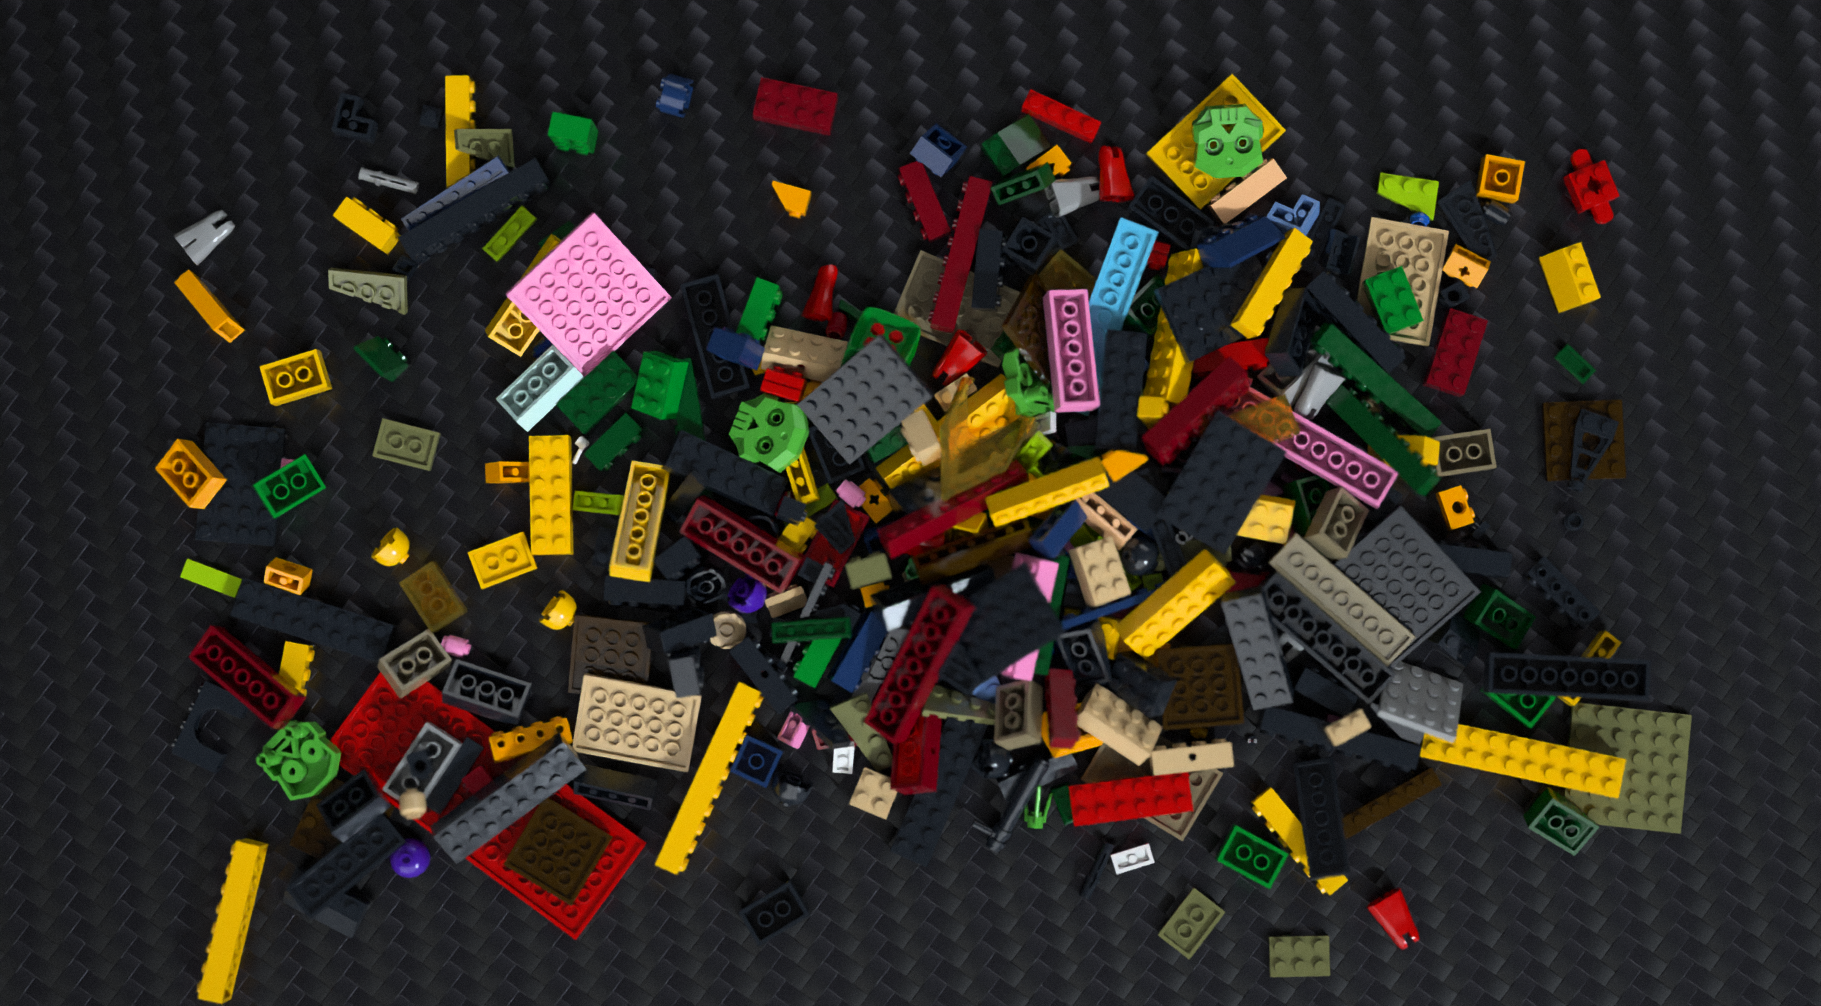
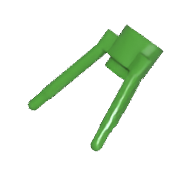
(1036, 818)

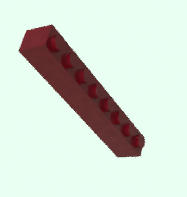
(961, 254)
(948, 513)

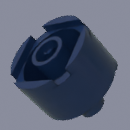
(675, 95)

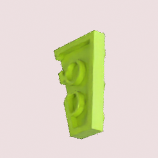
(1413, 193)

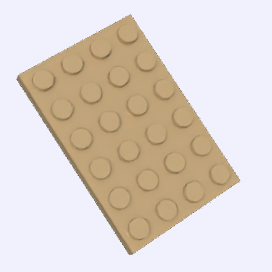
(1420, 254)
(636, 723)

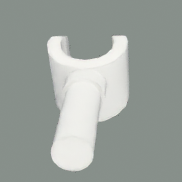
(582, 443)

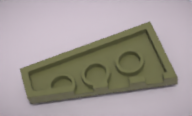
(375, 287)
(951, 703)
(852, 715)

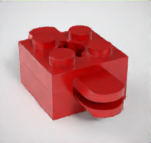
(1591, 186)

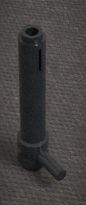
(1003, 829)

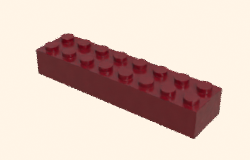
(918, 663)

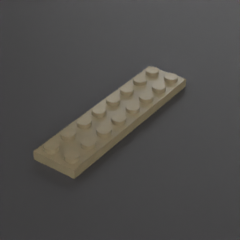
(1342, 599)

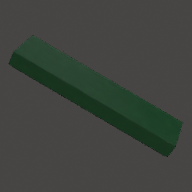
(811, 630)

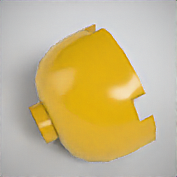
(392, 548)
(559, 612)

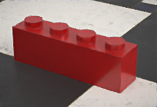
(1061, 116)

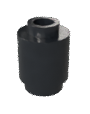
(1496, 212)

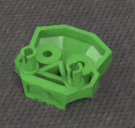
(1227, 157)
(1025, 387)
(784, 437)
(312, 770)

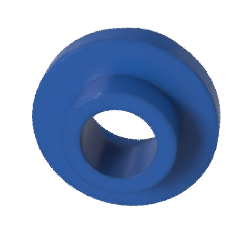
(1420, 219)

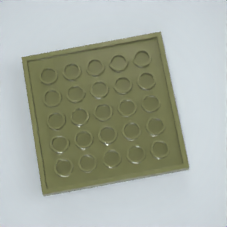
(1653, 771)

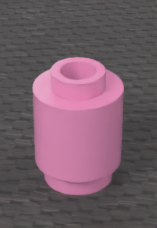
(851, 494)
(456, 646)

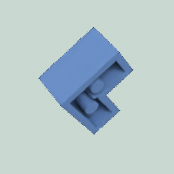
(1299, 217)

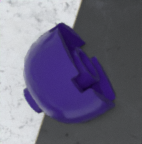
(747, 594)
(410, 858)

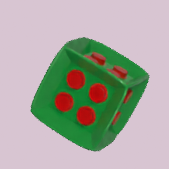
(898, 331)

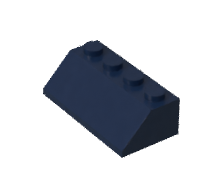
(1239, 242)
(858, 652)

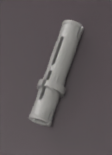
(366, 174)

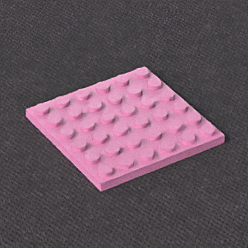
(588, 294)

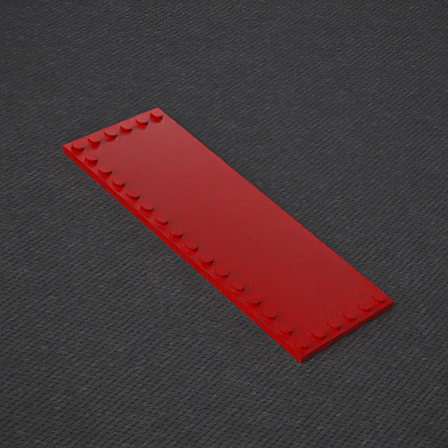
(380, 735)

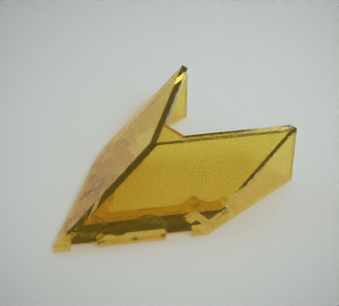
(972, 459)

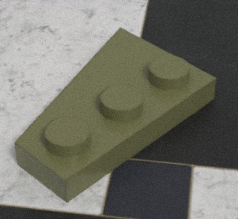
(486, 144)

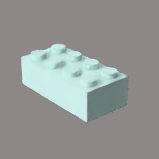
(540, 388)

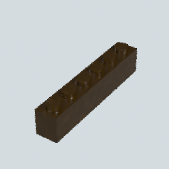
(972, 551)
(1390, 801)

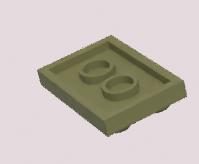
(406, 444)
(1191, 923)
(1299, 956)

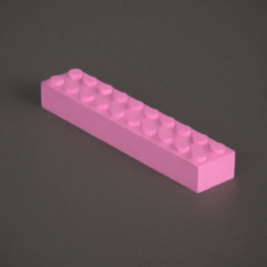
(1330, 456)

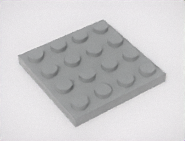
(1422, 701)

